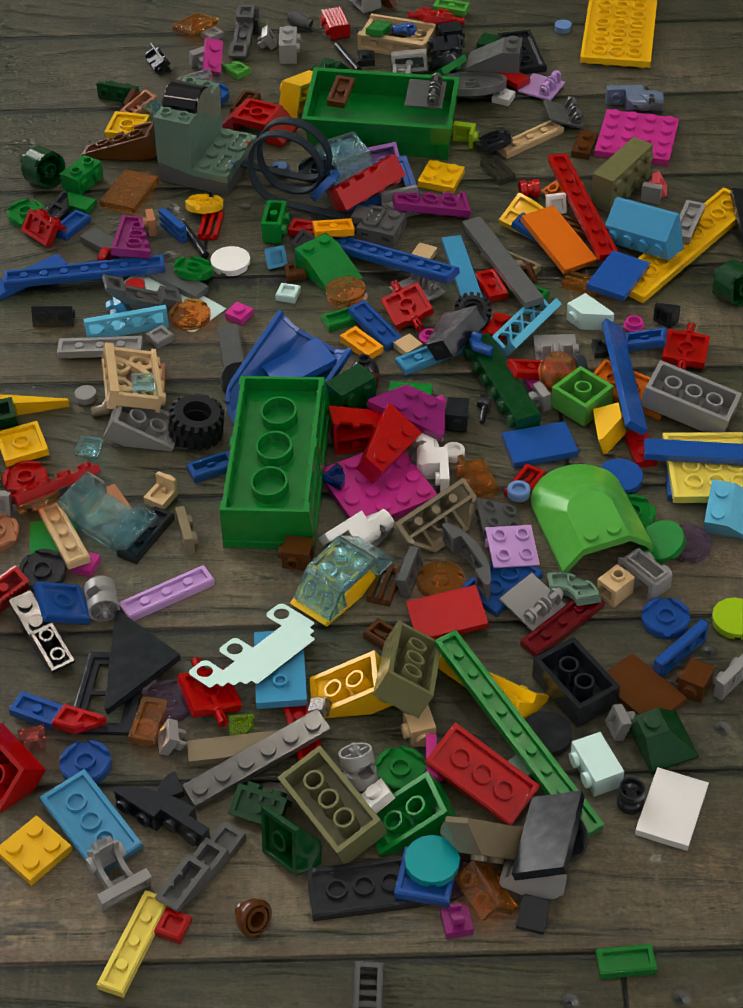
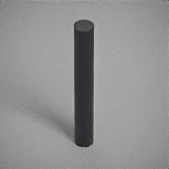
(346, 56)
(195, 241)

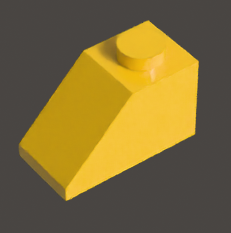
(609, 426)

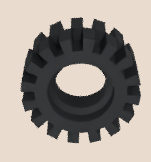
(472, 300)

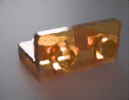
(477, 476)
(484, 891)

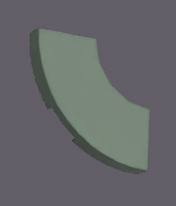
(577, 589)

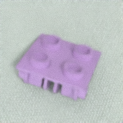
(543, 86)
(511, 546)

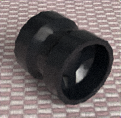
(631, 795)

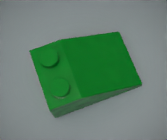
(324, 261)
(414, 813)

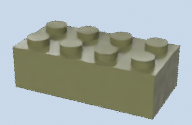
(622, 173)
(407, 670)
(332, 805)

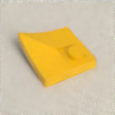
(520, 204)

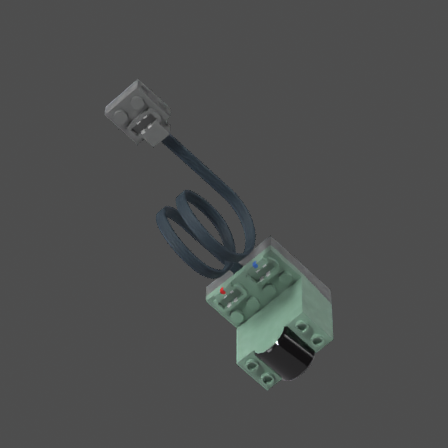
(205, 156)

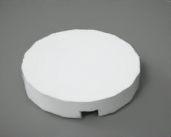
(230, 260)

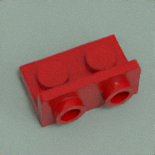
(42, 226)

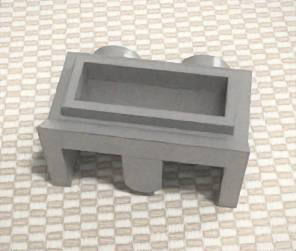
(647, 570)

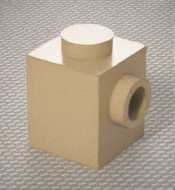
(615, 585)
(416, 728)

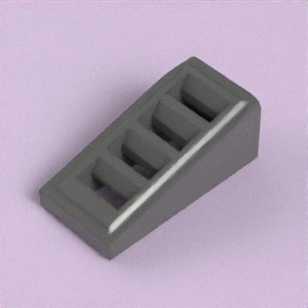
(368, 968)

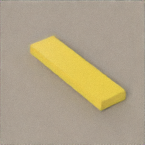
(132, 946)

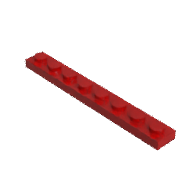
(582, 205)

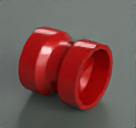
(529, 188)

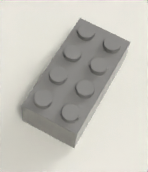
(690, 398)

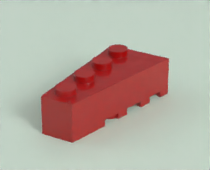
(365, 184)

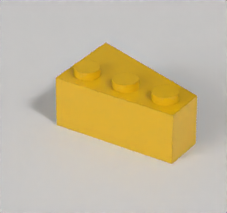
(294, 93)

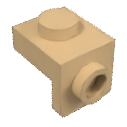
(162, 492)

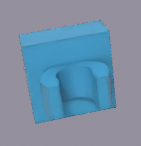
(275, 257)
(118, 305)

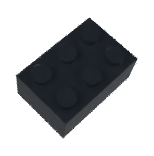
(575, 681)

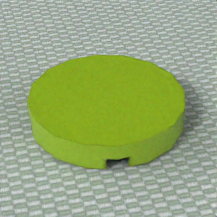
(728, 618)

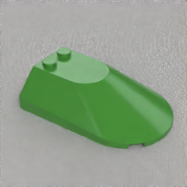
(584, 512)

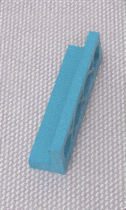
(126, 322)
(523, 332)

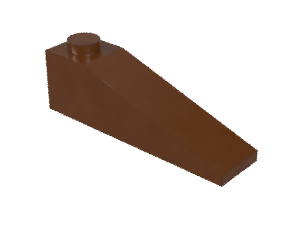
(134, 145)

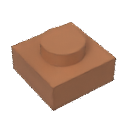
(149, 222)

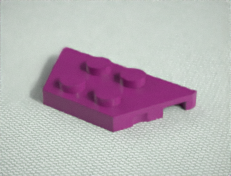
(417, 406)

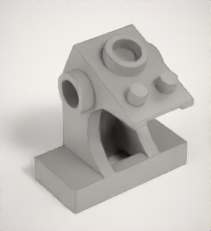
(105, 853)

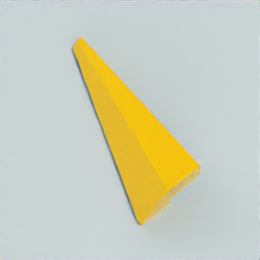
(34, 404)
(523, 699)

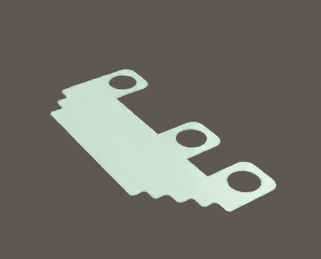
(264, 658)

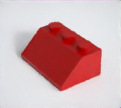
(18, 770)

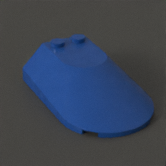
(275, 341)

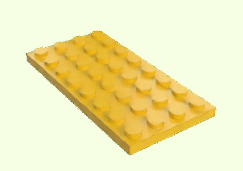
(619, 33)

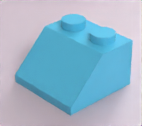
(725, 509)

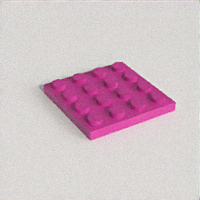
(621, 126)
(396, 491)

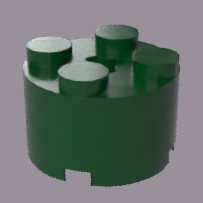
(42, 167)
(729, 282)

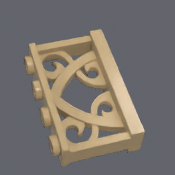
(387, 43)
(132, 361)

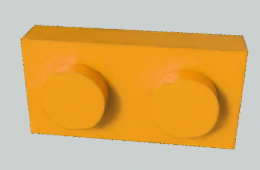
(334, 227)
(361, 342)

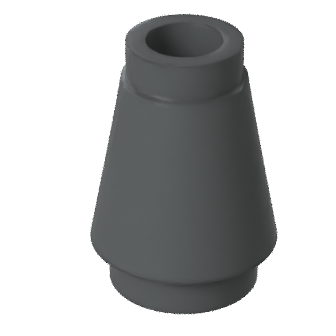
(299, 19)

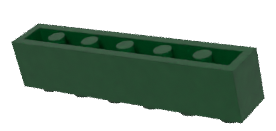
(503, 387)

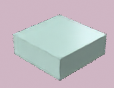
(288, 293)

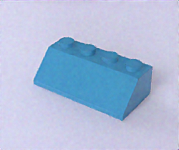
(645, 228)

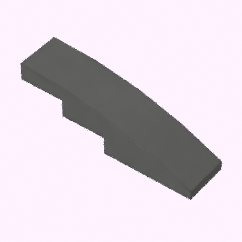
(200, 869)

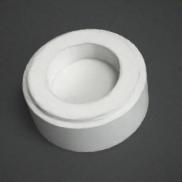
(454, 450)

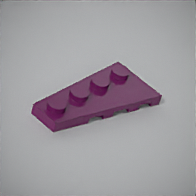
(433, 204)
(131, 239)

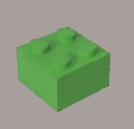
(580, 394)

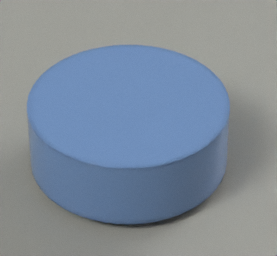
(563, 26)
(518, 491)

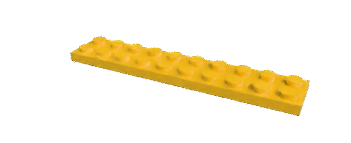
(715, 222)

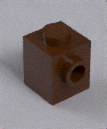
(296, 552)
(695, 679)

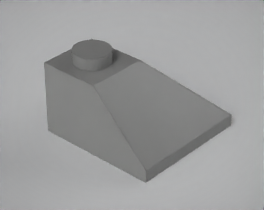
(544, 887)

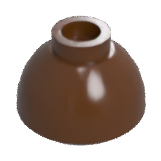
(253, 916)

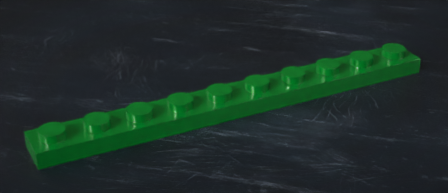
(510, 723)

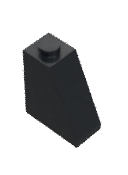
(454, 331)

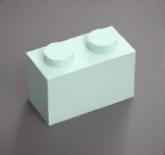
(596, 764)

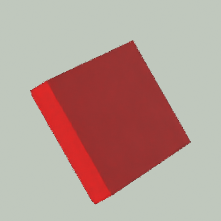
(448, 612)

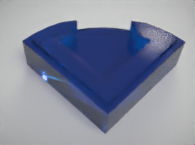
(335, 477)

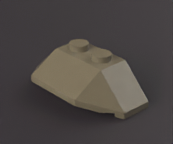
(424, 524)
(482, 839)

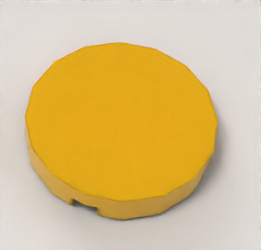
(204, 204)

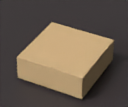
(425, 251)
(407, 344)

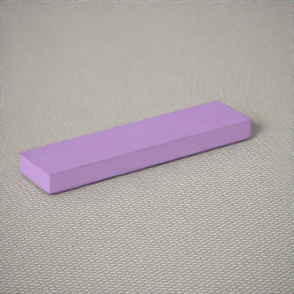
(167, 593)

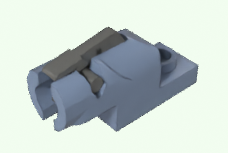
(634, 98)

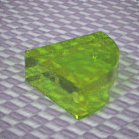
(241, 723)

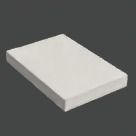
(672, 809)

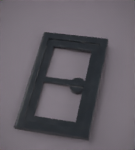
(86, 690)

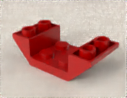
(258, 115)

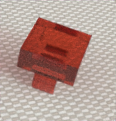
(32, 734)

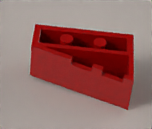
(351, 428)
(388, 442)

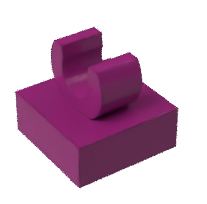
(456, 921)

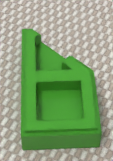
(236, 69)

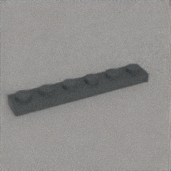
(256, 759)

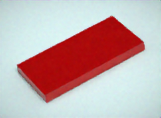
(482, 774)

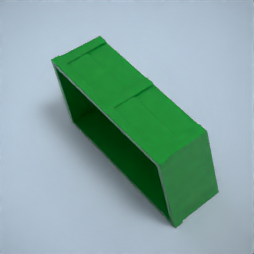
(379, 113)
(275, 461)

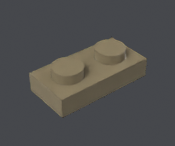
(185, 524)

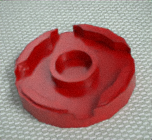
(23, 474)

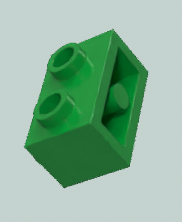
(81, 175)
(275, 221)

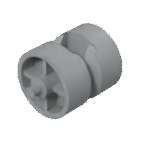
(101, 598)
(358, 765)

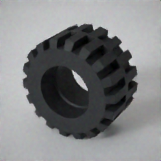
(196, 422)

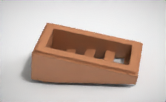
(143, 98)

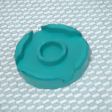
(432, 861)

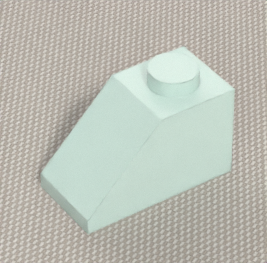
(587, 313)

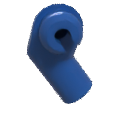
(406, 28)
(478, 346)

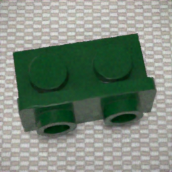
(114, 91)
(250, 798)

